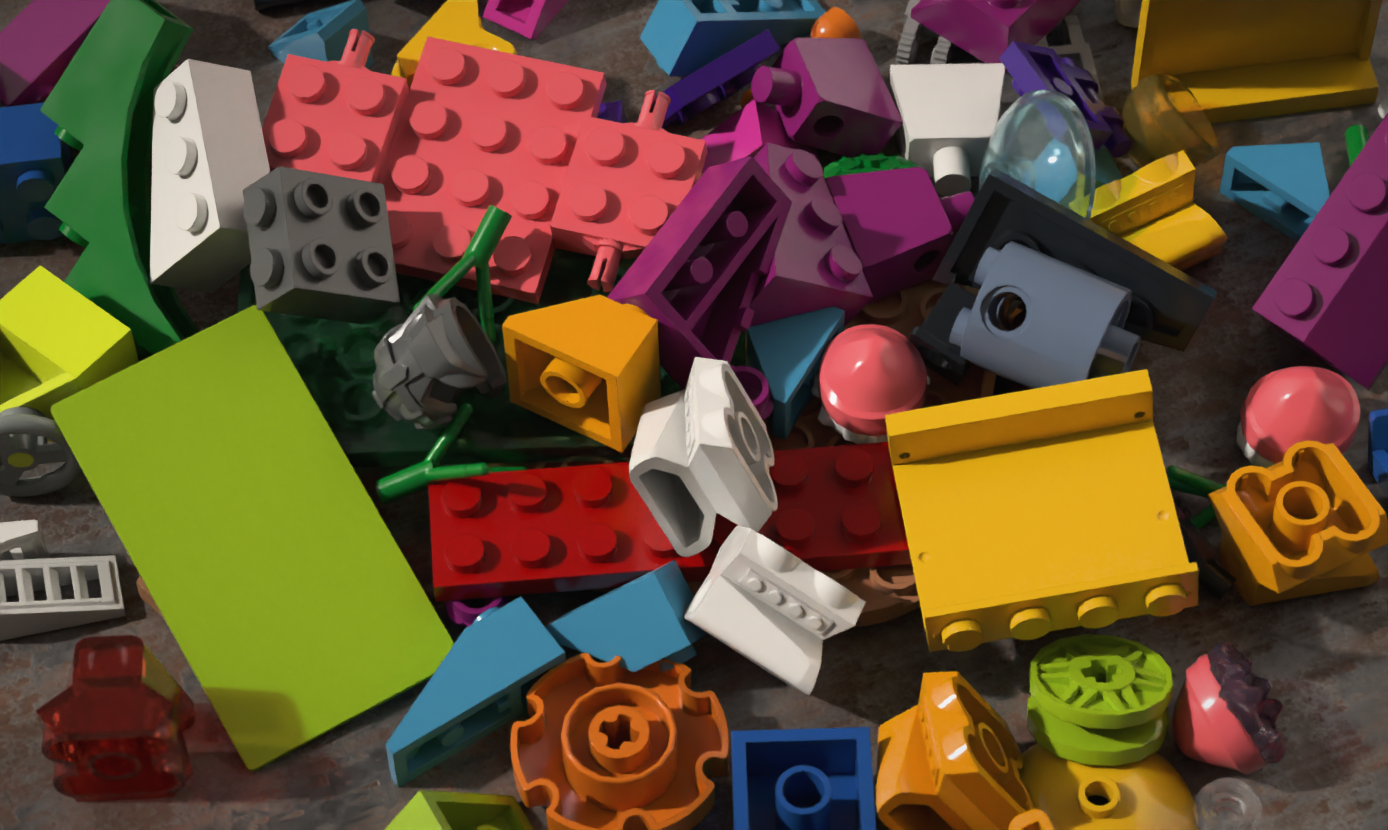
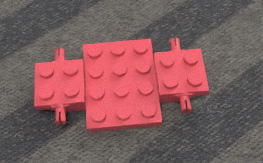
(480, 135)

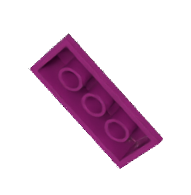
(1336, 278)

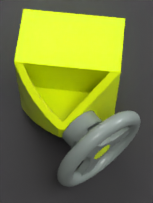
(48, 351)

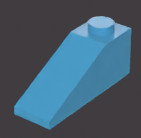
(696, 32)
(474, 689)

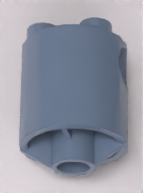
(1069, 325)

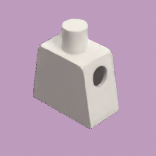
(947, 118)

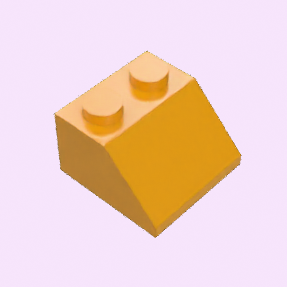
(585, 366)

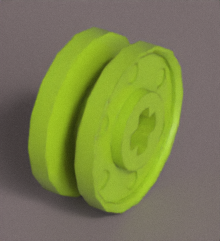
(1099, 699)

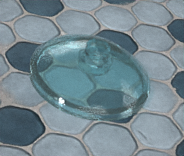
(1046, 147)

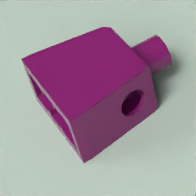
(830, 96)
(897, 225)

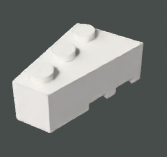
(202, 158)

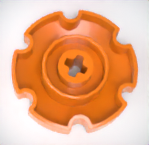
(619, 747)

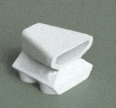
(703, 457)
(772, 607)

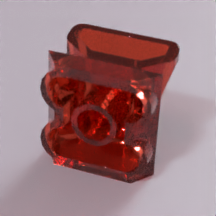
(117, 724)

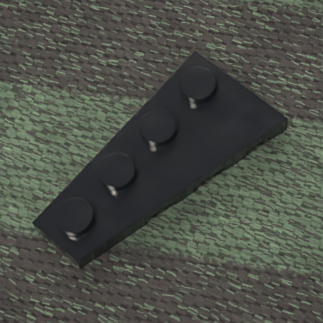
(1164, 300)

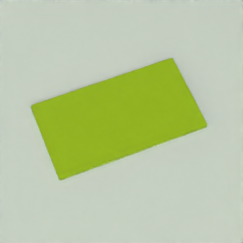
(254, 536)

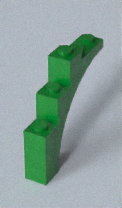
(106, 194)

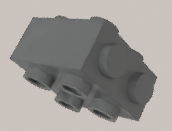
(320, 246)

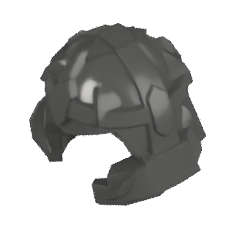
(432, 361)

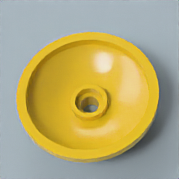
(1139, 793)

